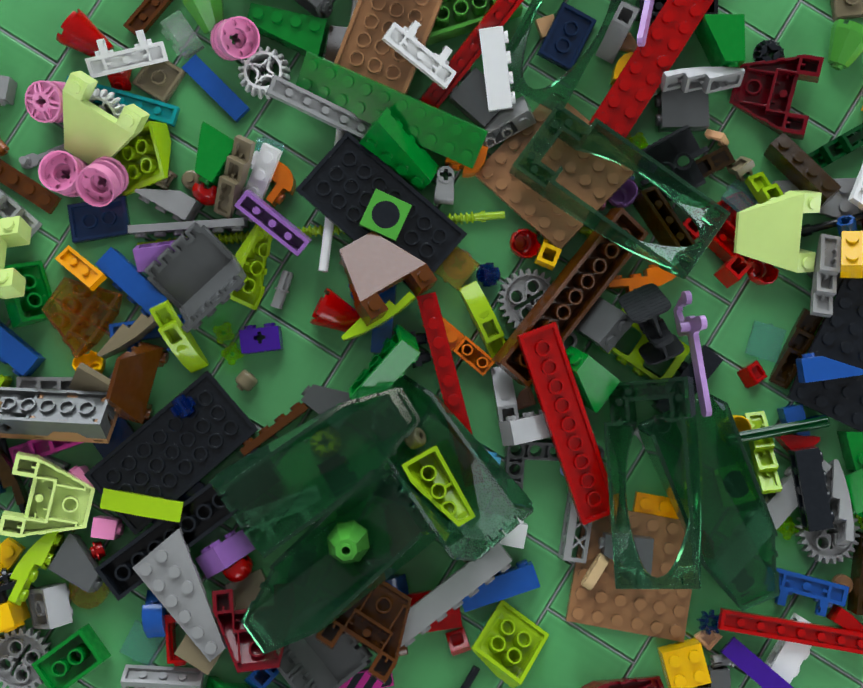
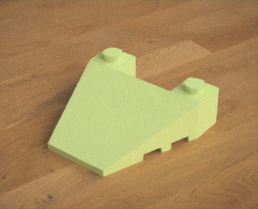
(91, 130)
(773, 231)
(13, 233)
(54, 502)

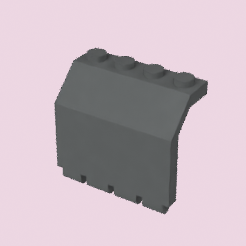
(196, 274)
(314, 665)

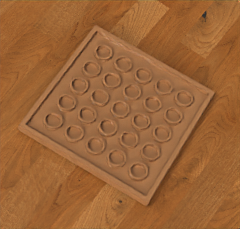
(583, 174)
(638, 611)

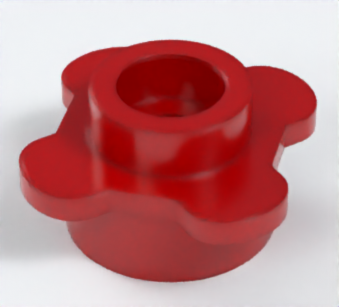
(98, 550)

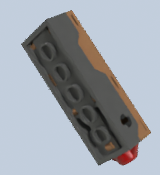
(56, 415)

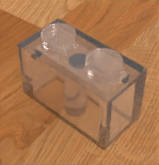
(182, 35)

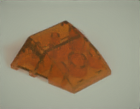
(81, 314)

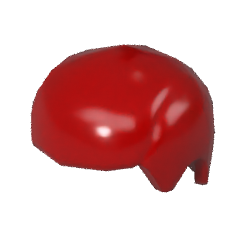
(204, 195)
(524, 243)
(762, 273)
(239, 570)

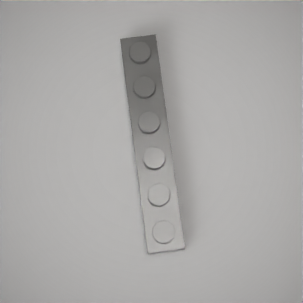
(317, 107)
(179, 228)

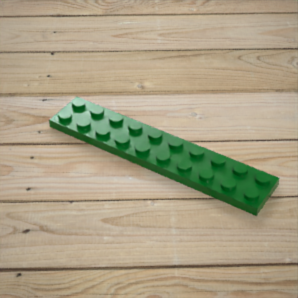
(369, 98)

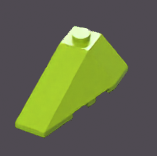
(253, 258)
(435, 481)

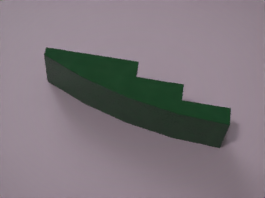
(838, 147)

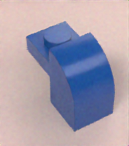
(794, 413)
(153, 616)

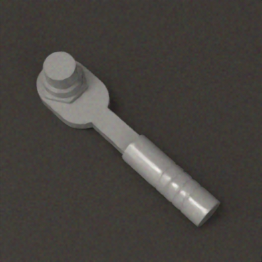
(33, 160)

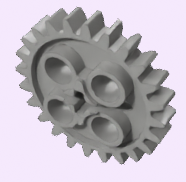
(520, 285)
(824, 553)
(10, 652)

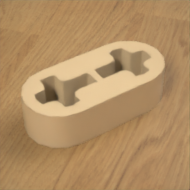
(595, 571)

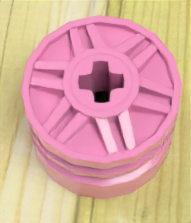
(244, 34)
(45, 101)
(59, 171)
(102, 181)

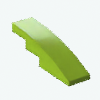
(359, 327)
(764, 456)
(141, 505)

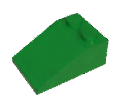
(71, 659)

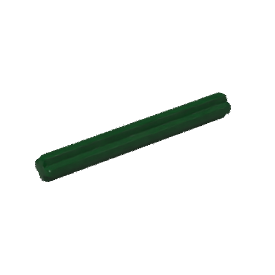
(784, 429)

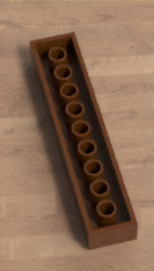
(572, 292)

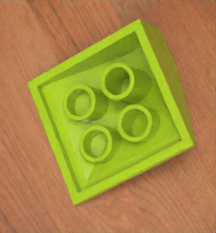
(146, 156)
(509, 644)

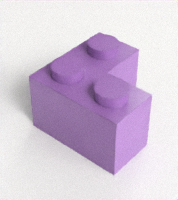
(223, 554)

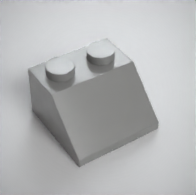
(50, 606)

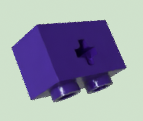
(250, 344)

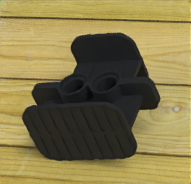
(671, 147)
(644, 307)

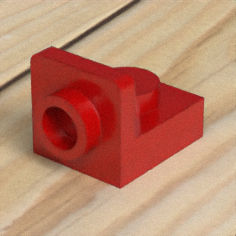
(120, 80)

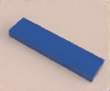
(215, 88)

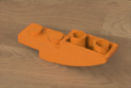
(650, 275)
(467, 349)

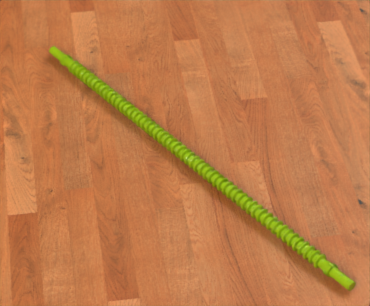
(481, 216)

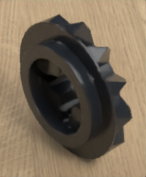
(761, 49)

